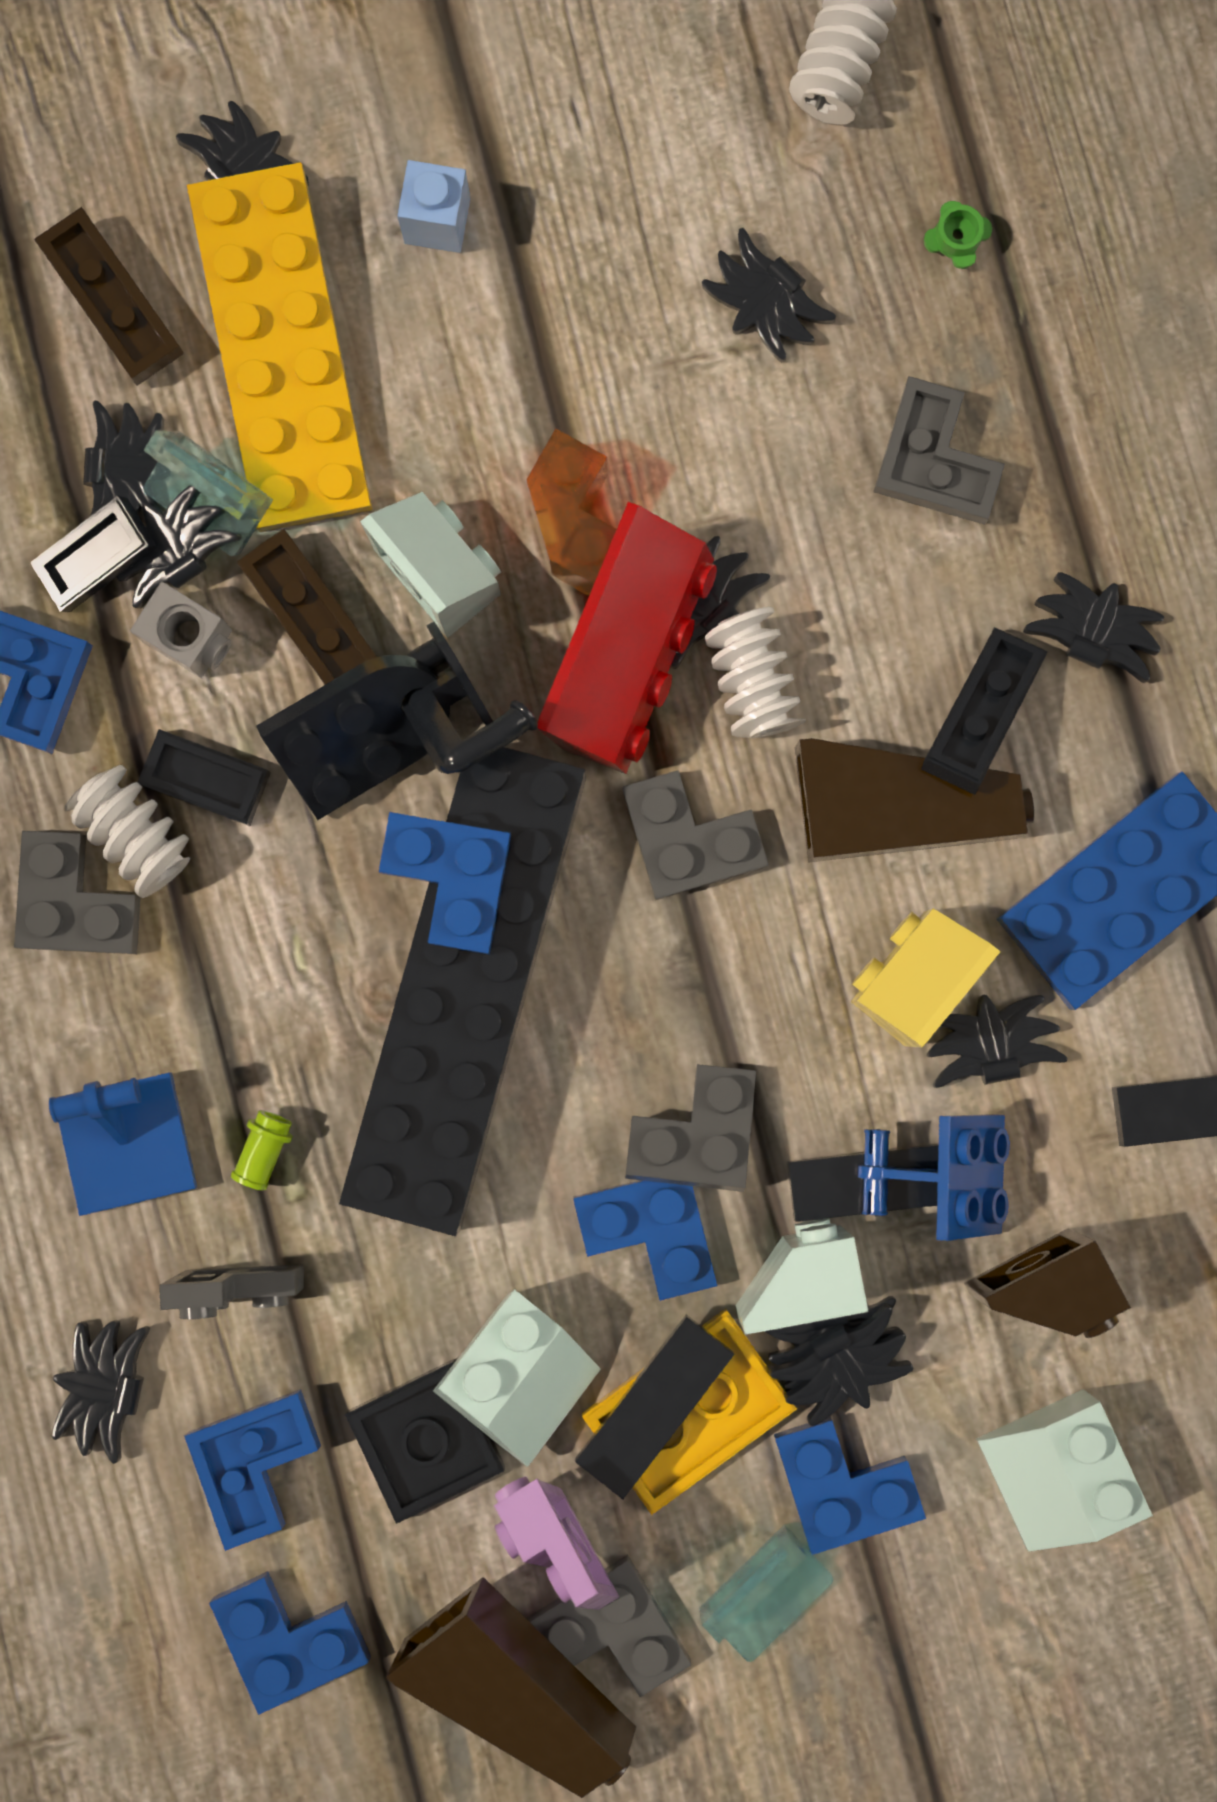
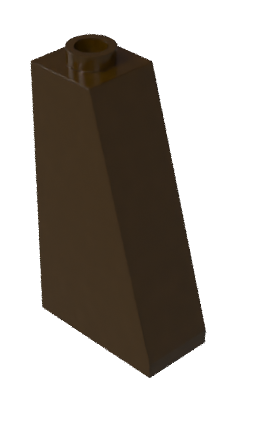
(883, 803)
(515, 1690)

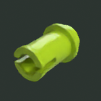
(262, 1149)

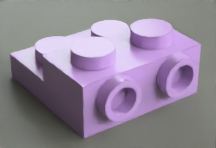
(548, 1534)

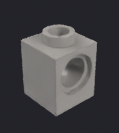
(163, 616)

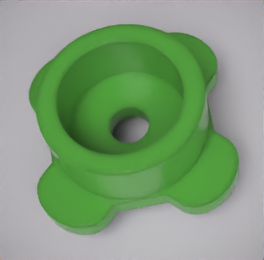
(963, 218)

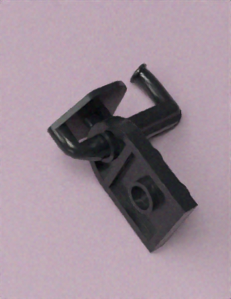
(383, 722)

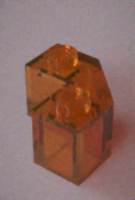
(560, 494)

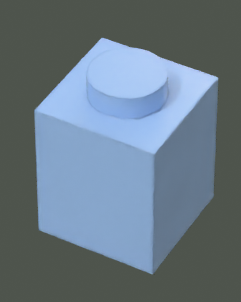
(434, 206)

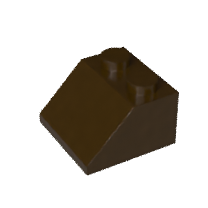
(1055, 1285)

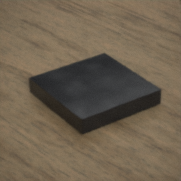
(421, 1445)

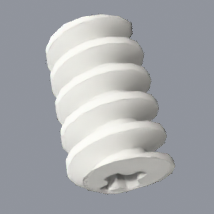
(839, 57)
(752, 675)
(128, 831)

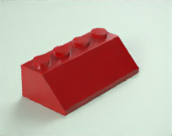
(627, 640)

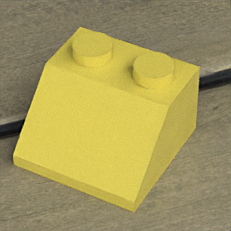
(922, 976)

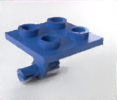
(124, 1142)
(968, 1175)

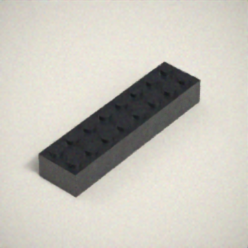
(462, 1007)

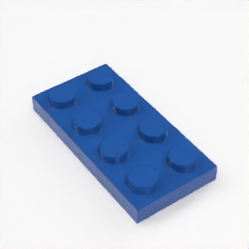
(1120, 893)

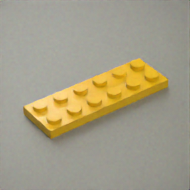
(280, 345)

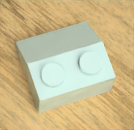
(433, 560)
(805, 1280)
(518, 1377)
(1064, 1474)

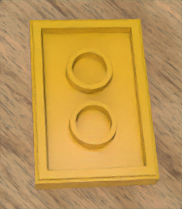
(724, 1421)

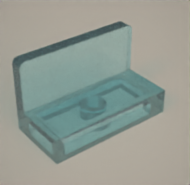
(185, 464)
(765, 1595)

